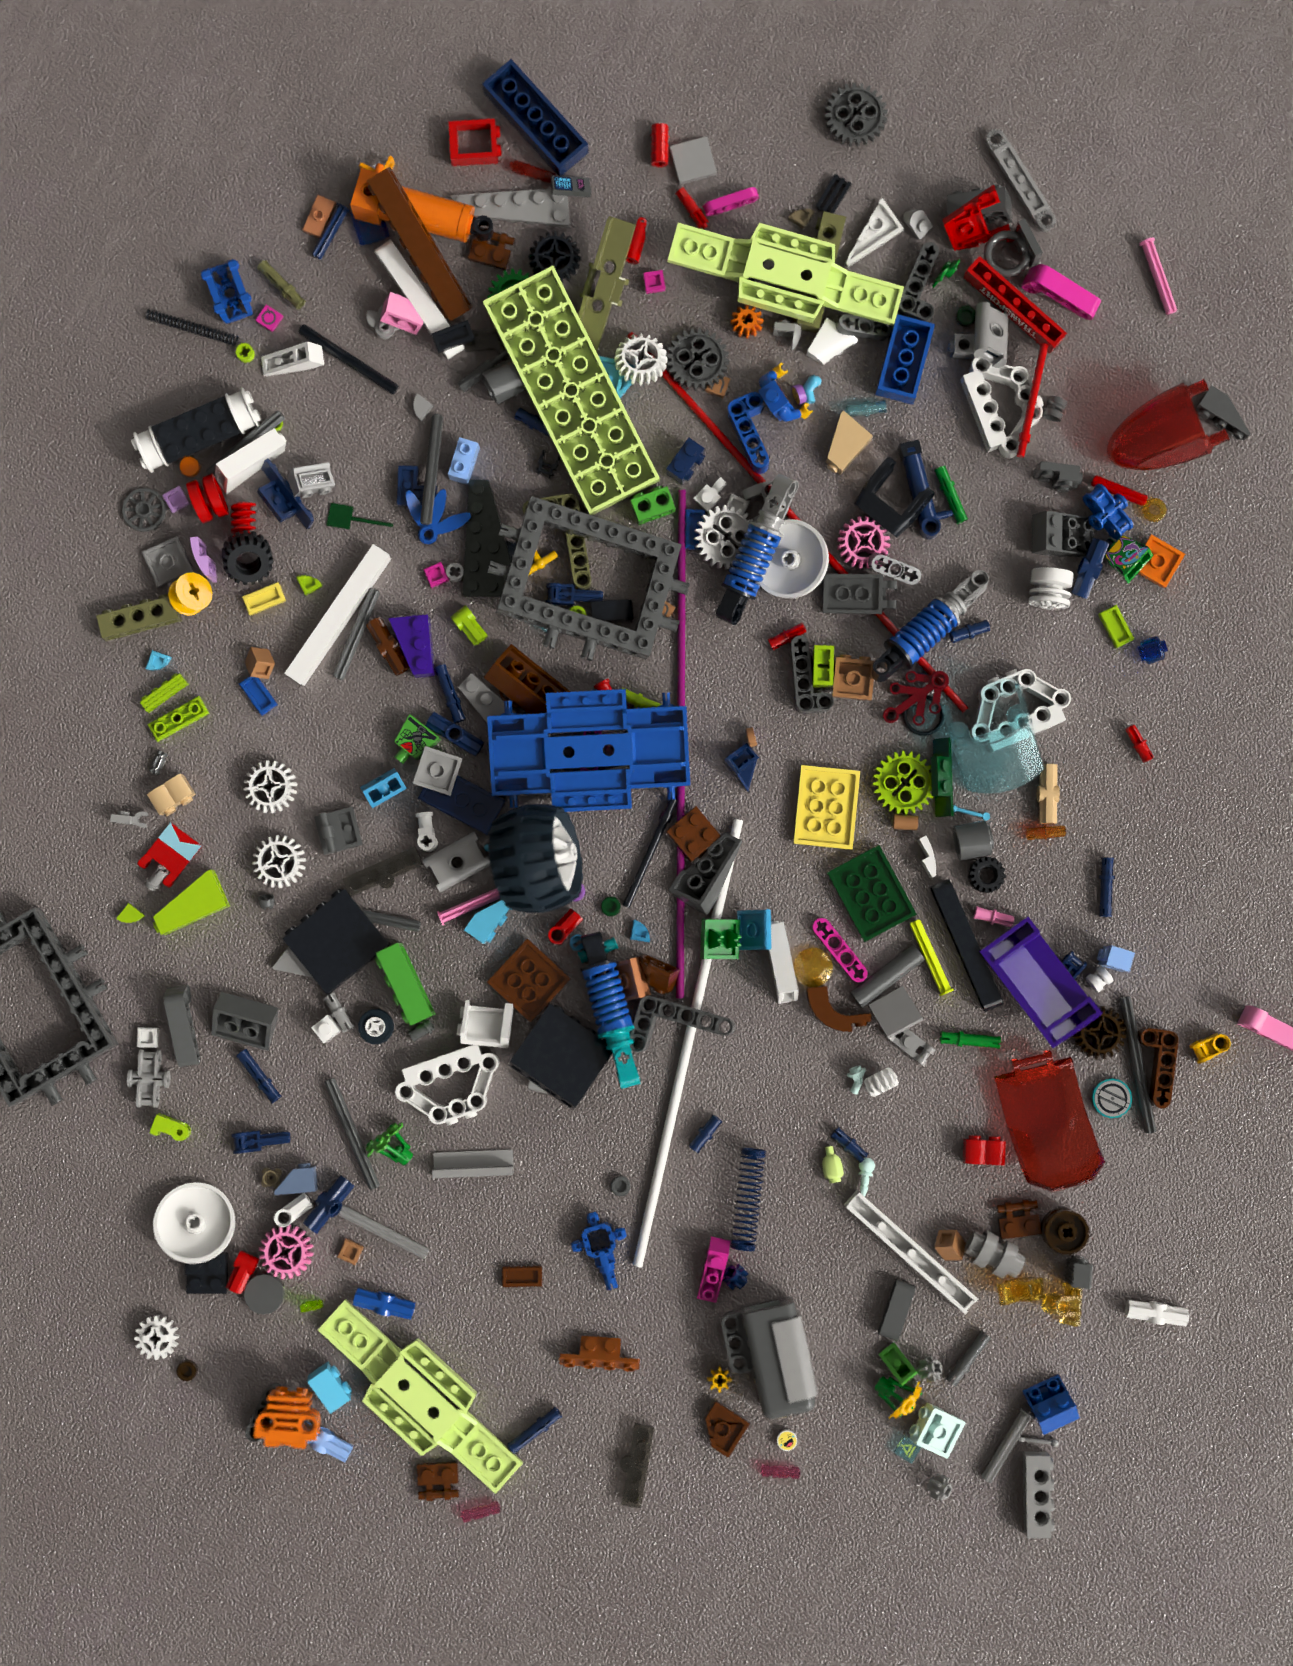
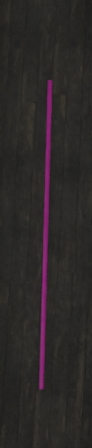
(681, 702)

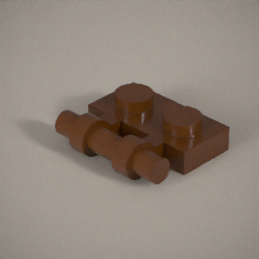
(492, 255)
(1018, 1226)
(437, 1474)

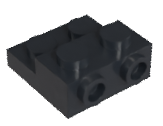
(208, 1276)

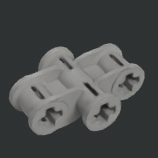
(148, 1086)

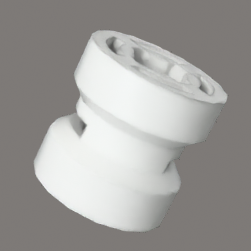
(1099, 979)

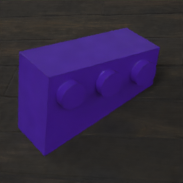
(416, 643)

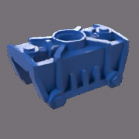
(218, 291)

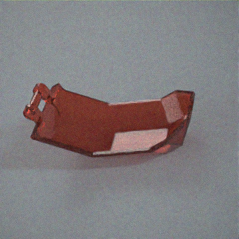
(1049, 1123)

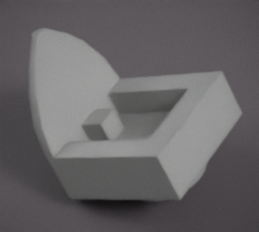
(917, 222)
(788, 329)

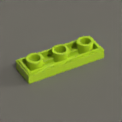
(189, 713)

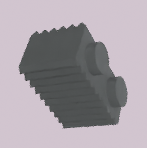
(1078, 1272)

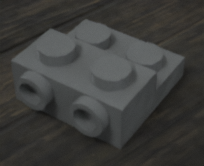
(1064, 476)

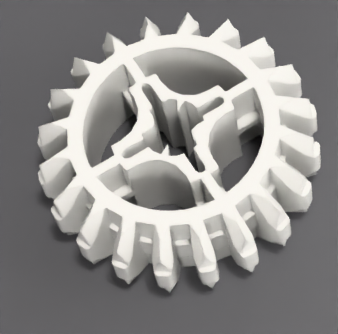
(628, 352)
(272, 794)
(271, 864)

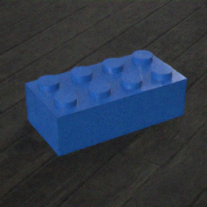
(905, 359)

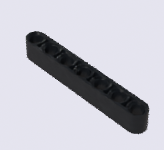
(966, 945)

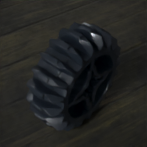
(562, 258)

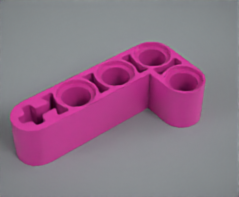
(1062, 290)

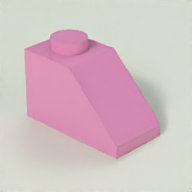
(401, 314)

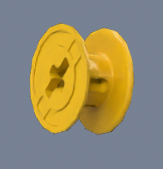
(188, 584)

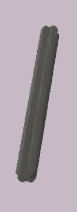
(431, 469)
(352, 1133)

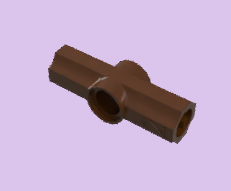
(388, 646)

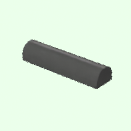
(887, 976)

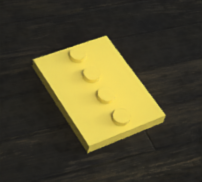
(826, 807)

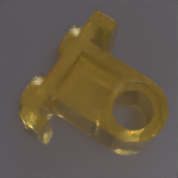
(1065, 1305)

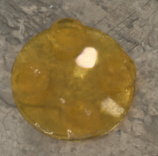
(813, 967)

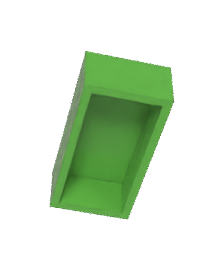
(405, 983)

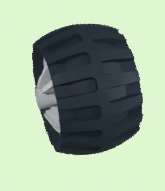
(535, 858)

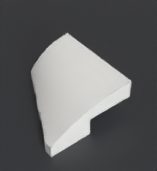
(829, 343)

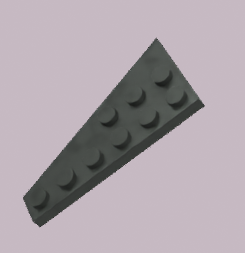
(483, 543)

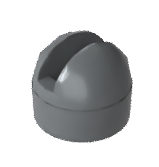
(266, 901)

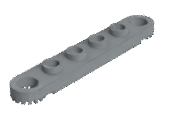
(1020, 180)

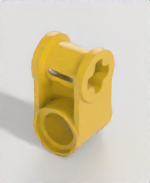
(1206, 1048)

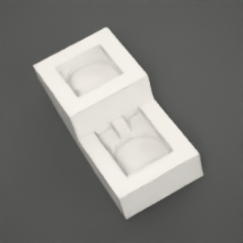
(928, 863)

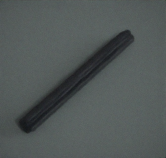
(348, 359)

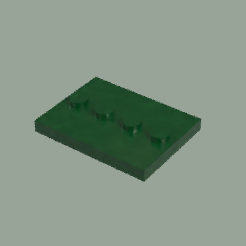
(871, 893)

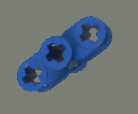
(1103, 506)

